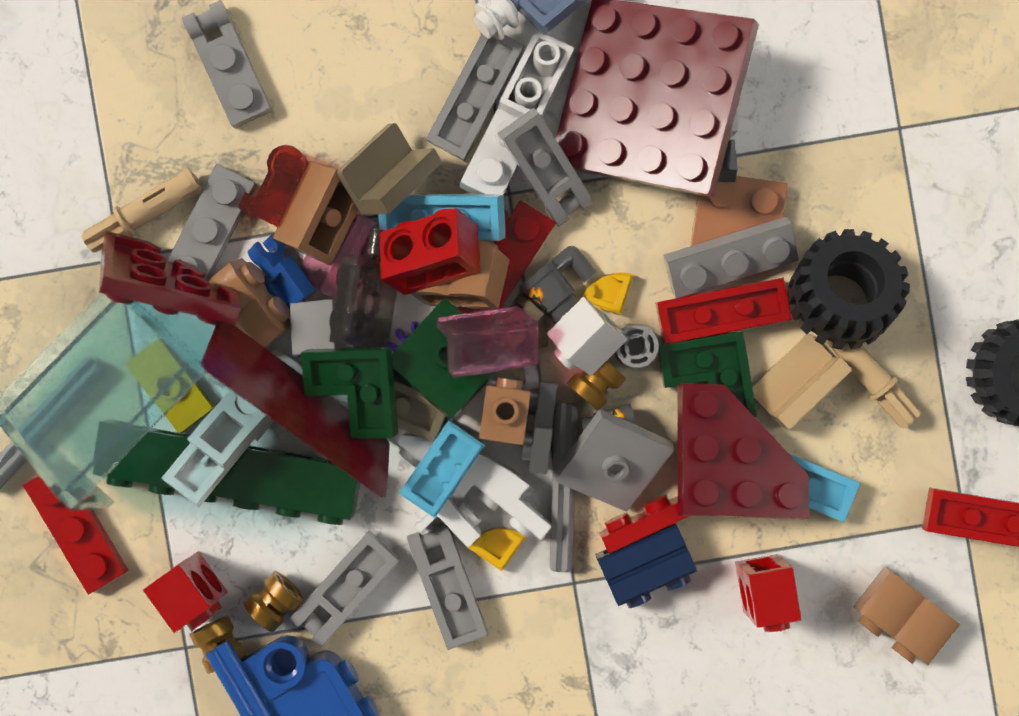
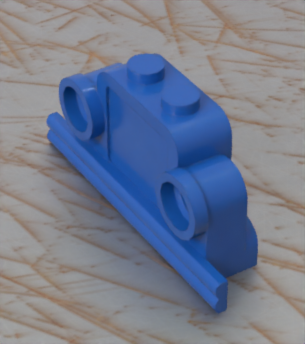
(288, 683)

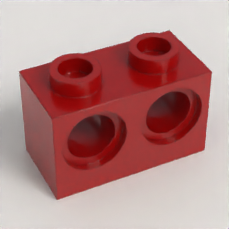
(429, 251)
(768, 592)
(187, 593)

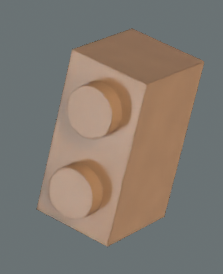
(317, 214)

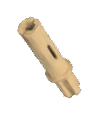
(144, 209)
(879, 384)

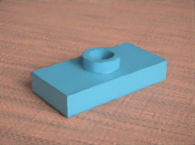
(442, 468)

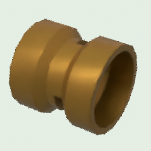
(595, 387)
(273, 601)
(213, 632)

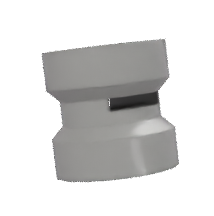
(637, 336)

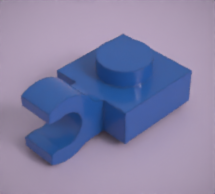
(282, 275)

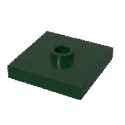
(424, 366)

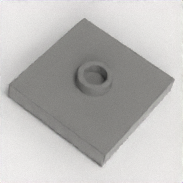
(613, 460)

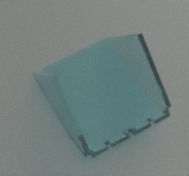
(96, 396)

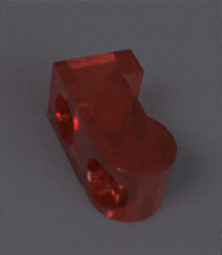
(284, 173)

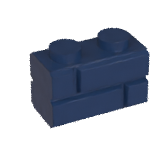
(647, 566)

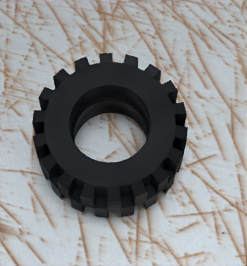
(867, 265)
(992, 372)

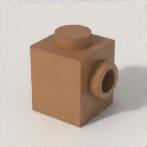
(505, 412)

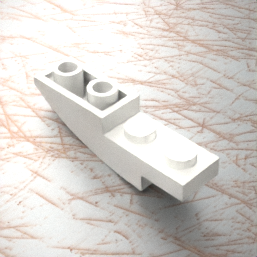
(528, 88)
(219, 444)
(497, 485)

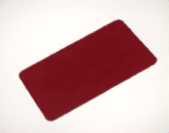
(279, 394)

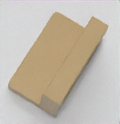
(799, 381)

